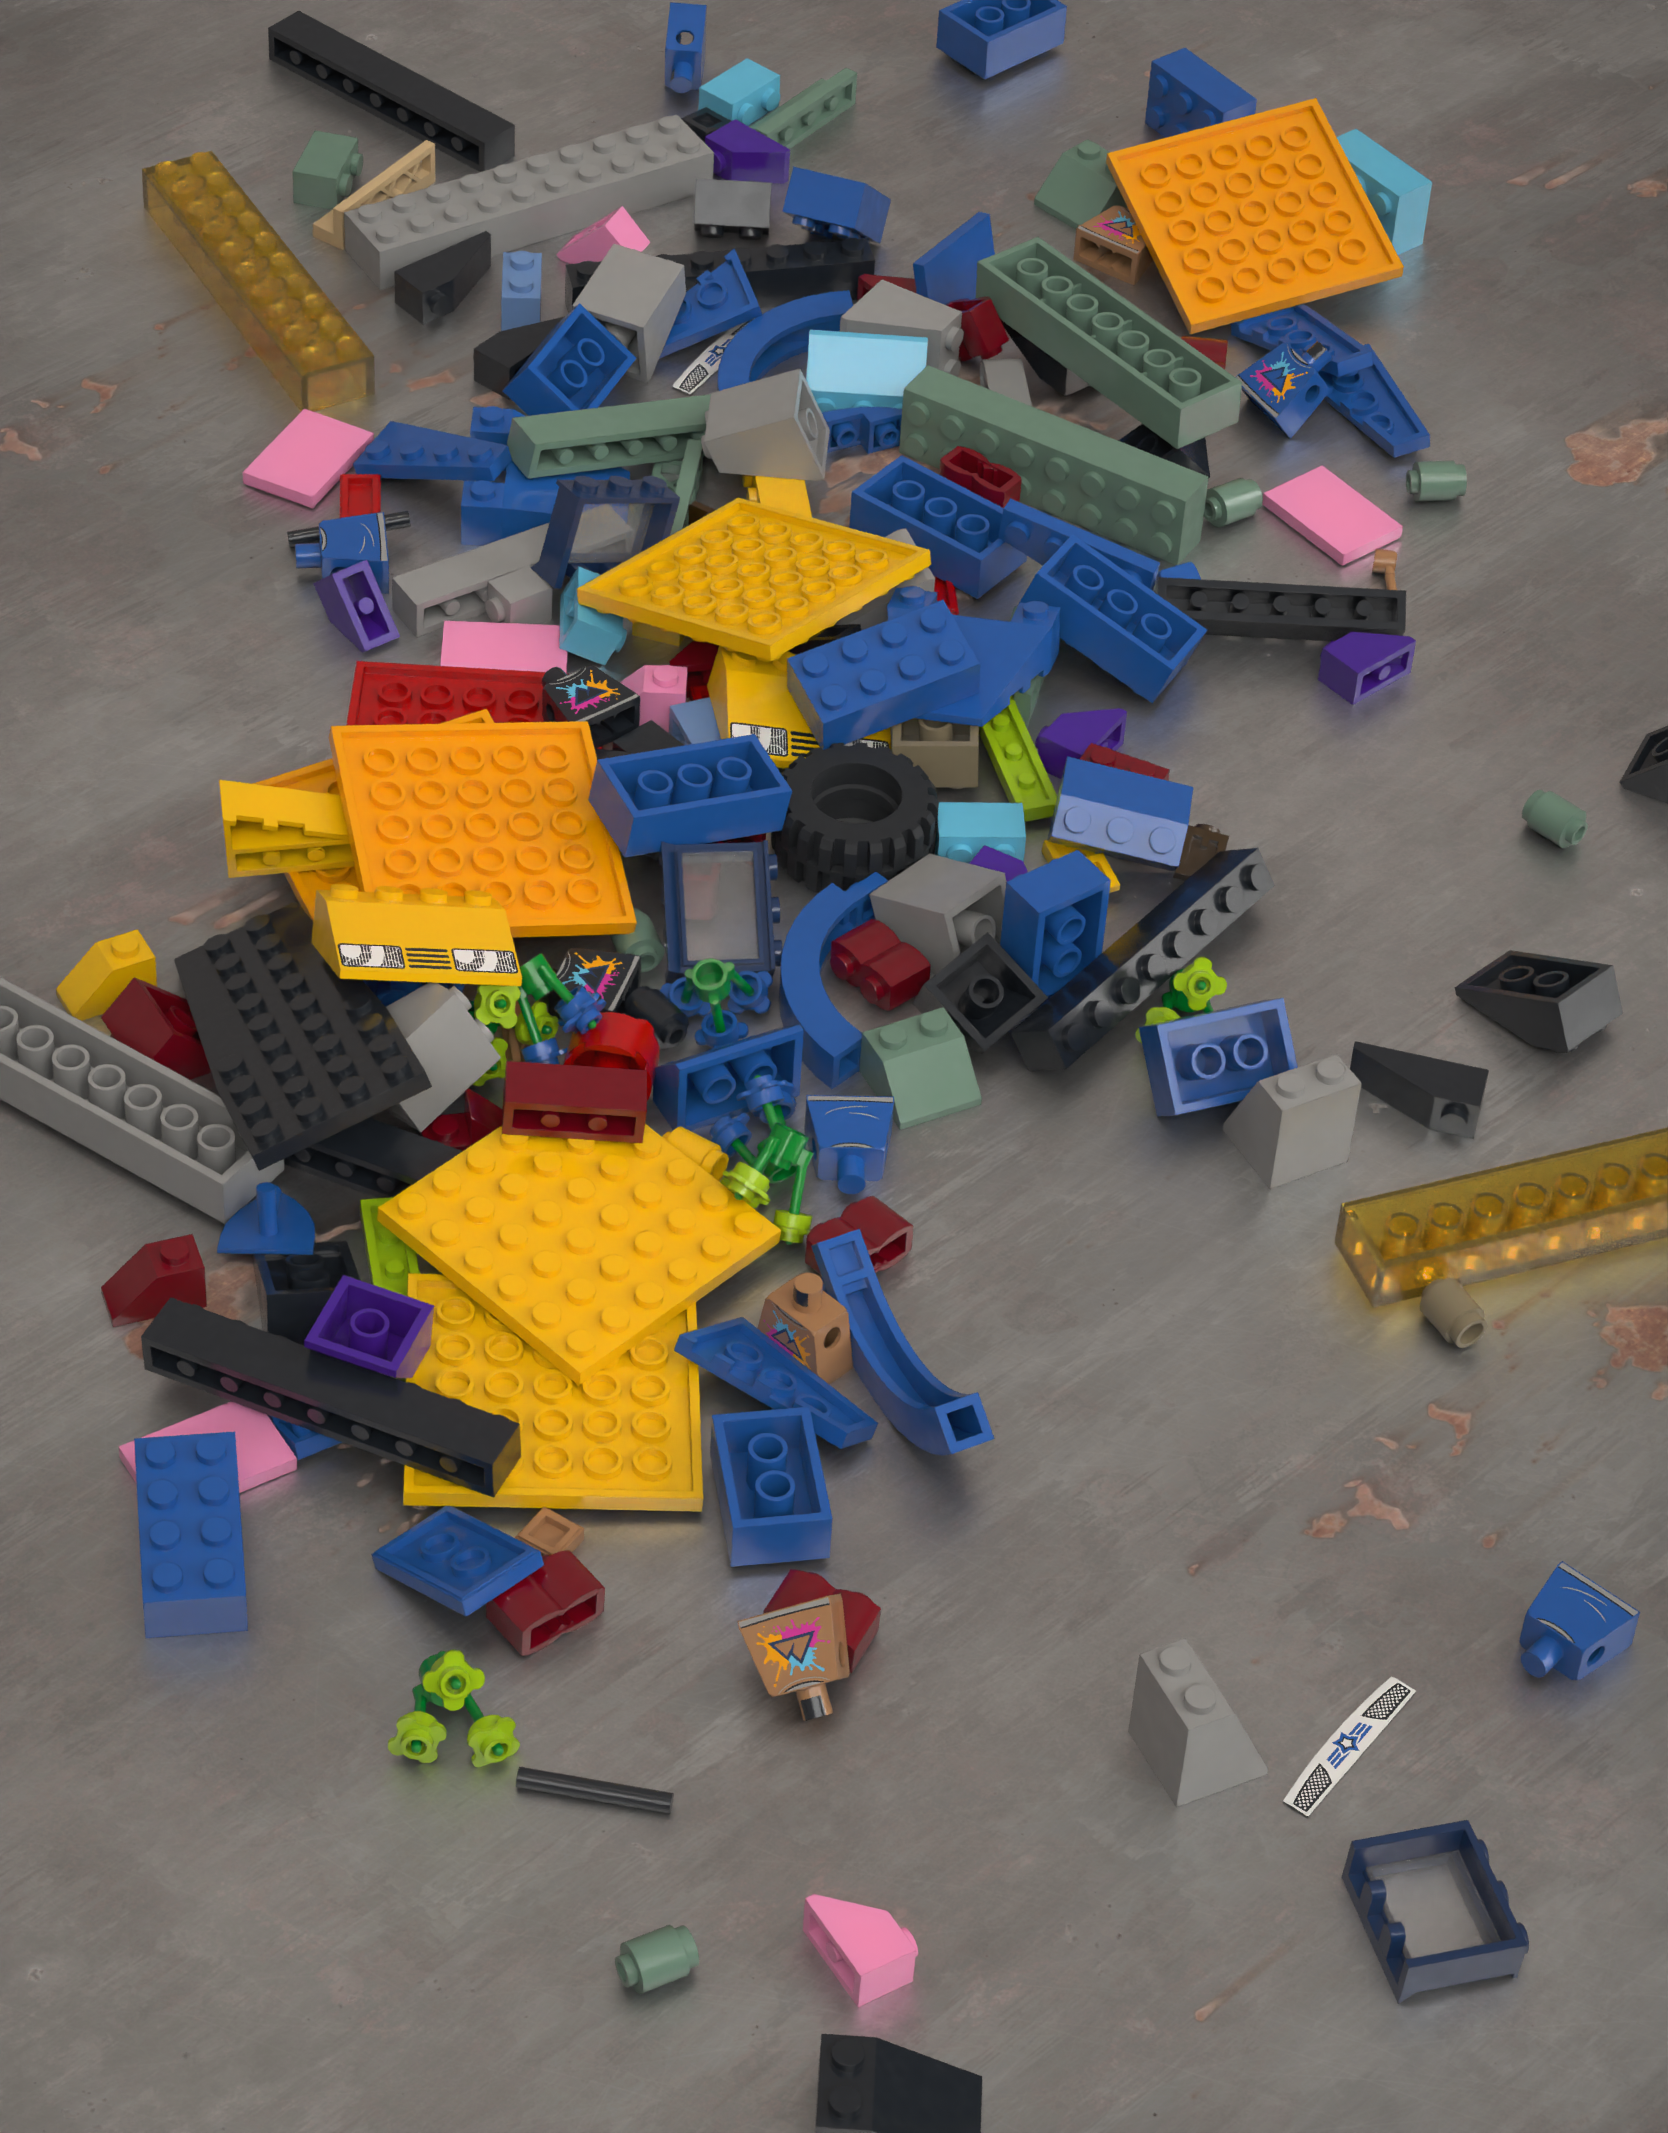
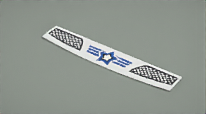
(706, 363)
(1347, 1745)

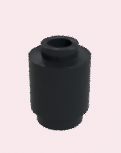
(666, 1018)

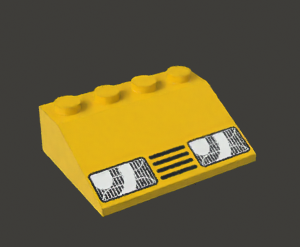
(755, 699)
(415, 936)

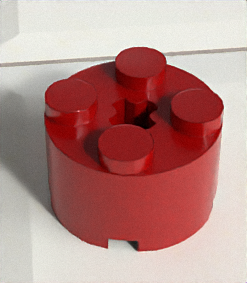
(617, 1043)

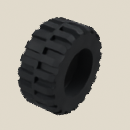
(858, 785)

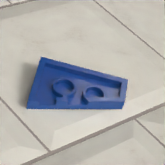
(713, 305)

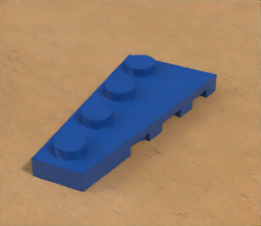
(1301, 329)
(1377, 408)
(430, 454)
(1042, 535)
(774, 1377)

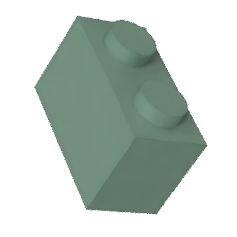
(326, 170)

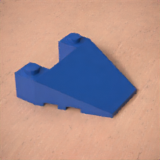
(505, 509)
(1006, 650)

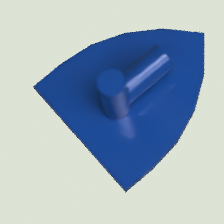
(269, 1226)

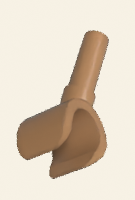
(1385, 564)

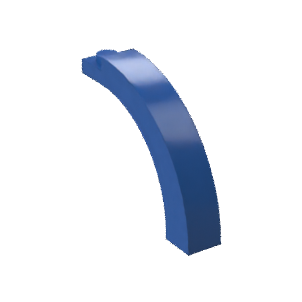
(779, 336)
(829, 1040)
(886, 1363)

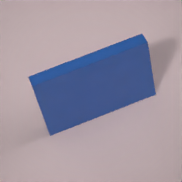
(950, 267)
(457, 1560)

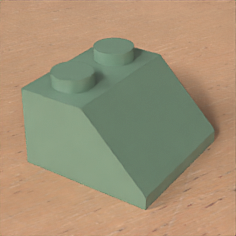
(1079, 186)
(921, 1066)

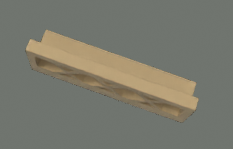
(400, 178)

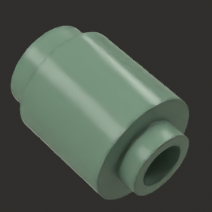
(1436, 481)
(1232, 502)
(1555, 818)
(641, 942)
(657, 1958)

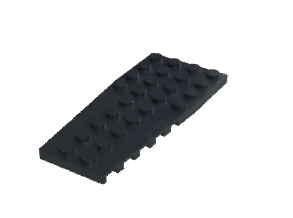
(290, 1038)

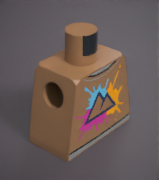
(1113, 245)
(809, 1326)
(800, 1651)

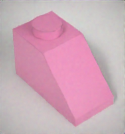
(598, 238)
(658, 690)
(860, 1946)

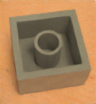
(941, 749)

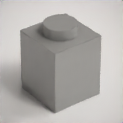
(519, 598)

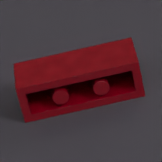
(574, 1102)

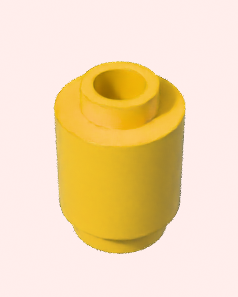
(700, 1150)

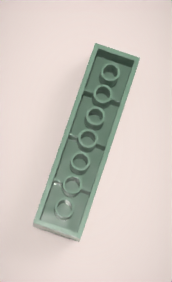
(1109, 342)
(1060, 463)

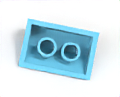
(862, 368)

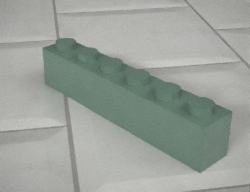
(606, 436)

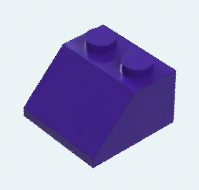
(373, 1328)

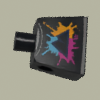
(590, 697)
(599, 971)

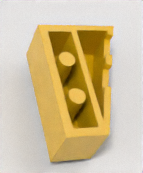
(282, 830)

